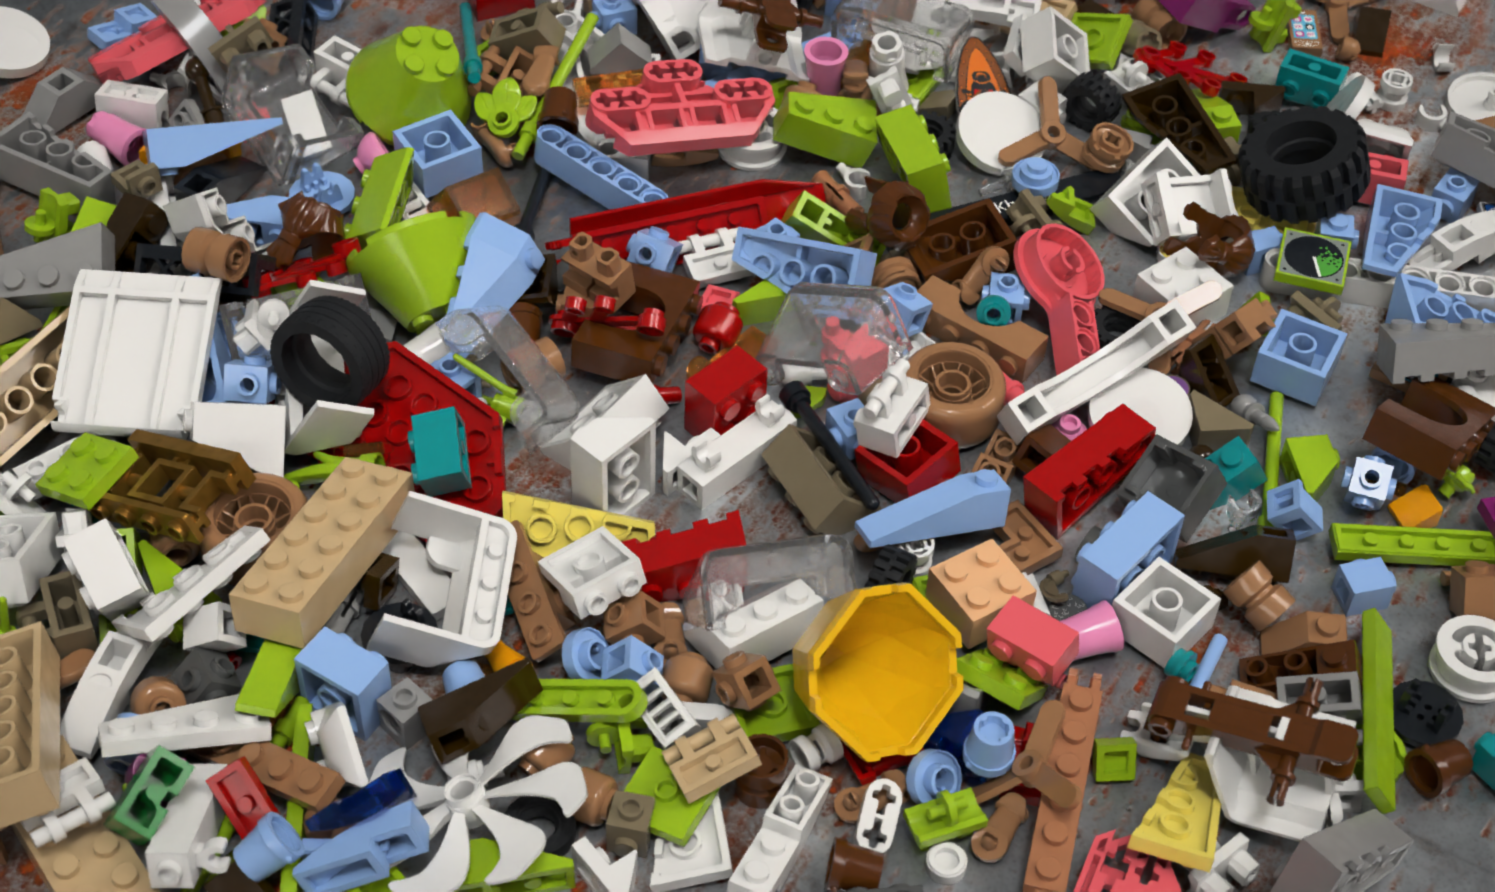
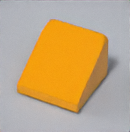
(1416, 508)

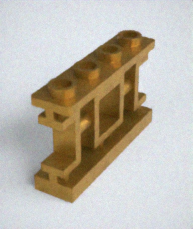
(199, 478)

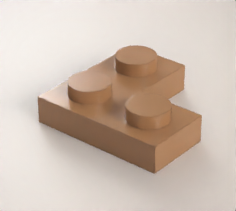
(1027, 540)

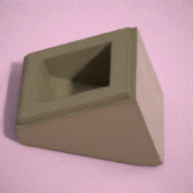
(941, 102)

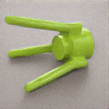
(501, 402)

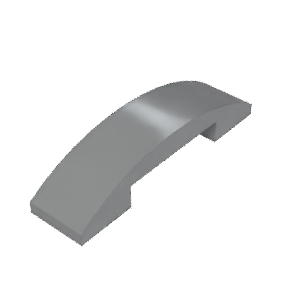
(196, 32)

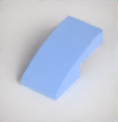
(125, 23)

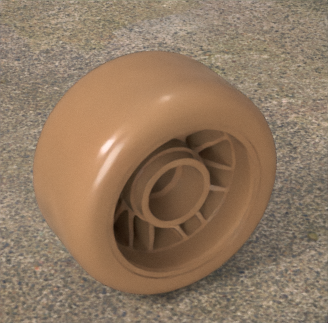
(963, 390)
(266, 504)

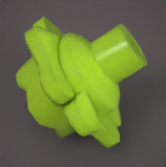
(1458, 482)

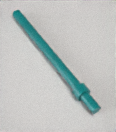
(472, 62)

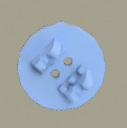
(325, 187)

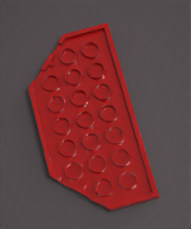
(418, 388)

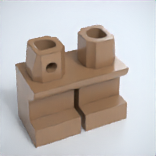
(597, 271)
(1242, 327)

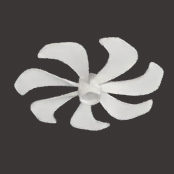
(469, 806)

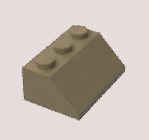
(814, 482)

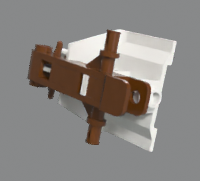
(756, 35)
(1265, 756)

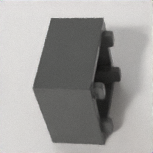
(1178, 479)

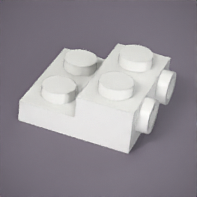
(593, 572)

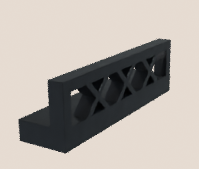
(300, 20)
(172, 254)

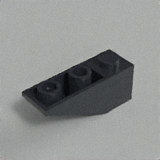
(229, 176)

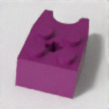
(1210, 14)

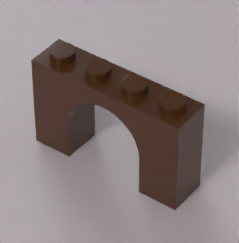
(629, 353)
(1432, 427)

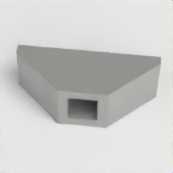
(63, 97)

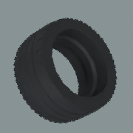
(349, 332)

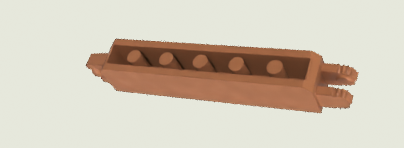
(1055, 826)

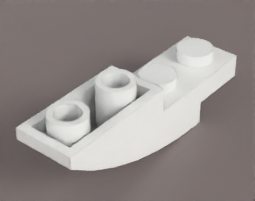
(1000, 11)
(1458, 243)
(104, 689)
(782, 833)

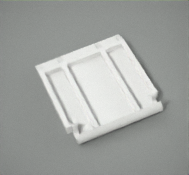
(134, 352)

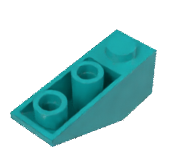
(1238, 468)

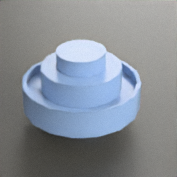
(1036, 175)
(583, 653)
(932, 772)

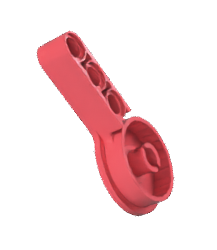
(1065, 280)

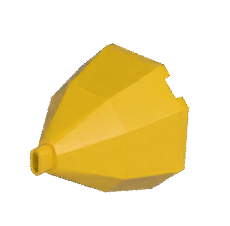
(879, 669)

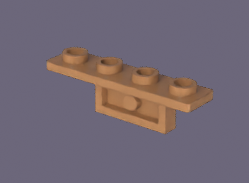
(536, 601)

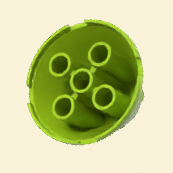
(407, 80)
(414, 266)

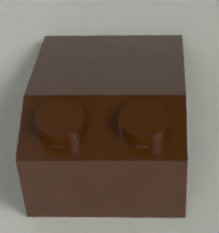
(957, 240)

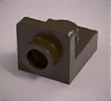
(380, 581)

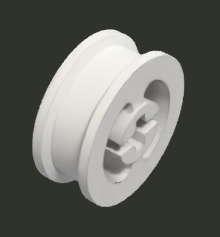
(761, 155)
(1453, 659)

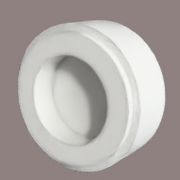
(946, 863)

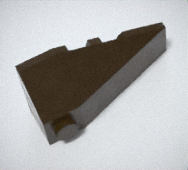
(1173, 111)

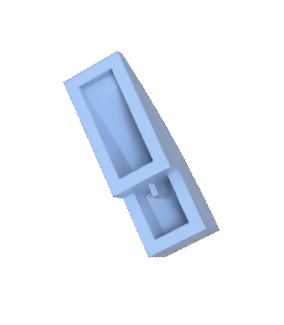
(365, 851)

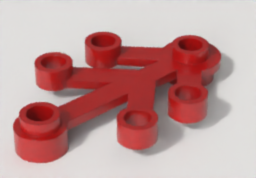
(1206, 81)
(305, 268)
(567, 322)

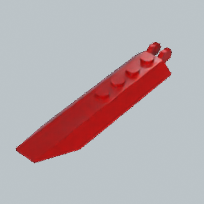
(699, 213)

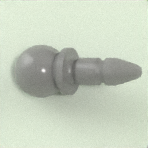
(1253, 411)

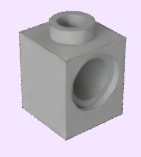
(400, 714)

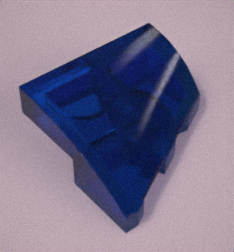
(382, 793)

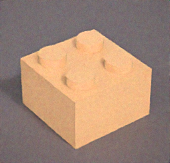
(975, 588)

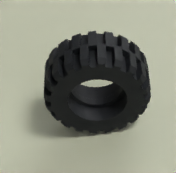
(1304, 164)

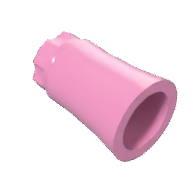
(825, 63)
(117, 135)
(1097, 629)

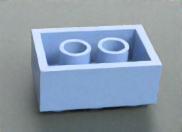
(1126, 549)

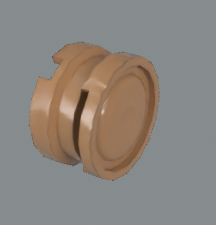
(1108, 147)
(895, 271)

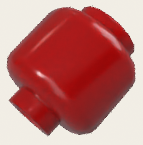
(717, 327)

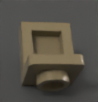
(138, 179)
(629, 823)

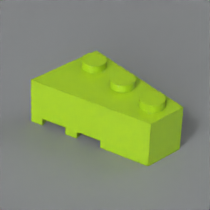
(828, 126)
(915, 155)

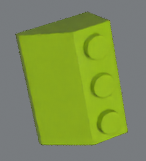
(383, 195)

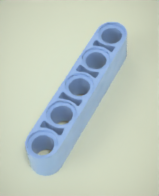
(591, 170)

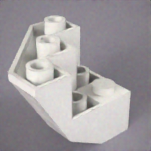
(675, 24)
(209, 211)

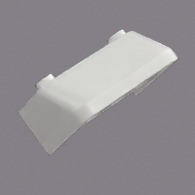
(325, 423)
(480, 557)

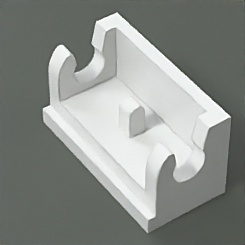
(134, 103)

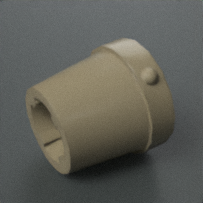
(1140, 36)

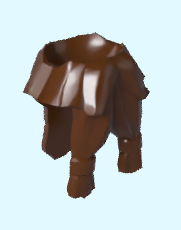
(891, 207)
(306, 225)
(1210, 243)

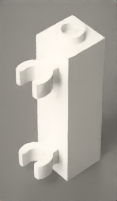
(733, 455)
(188, 835)

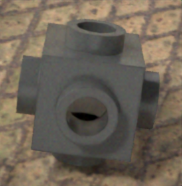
(206, 676)

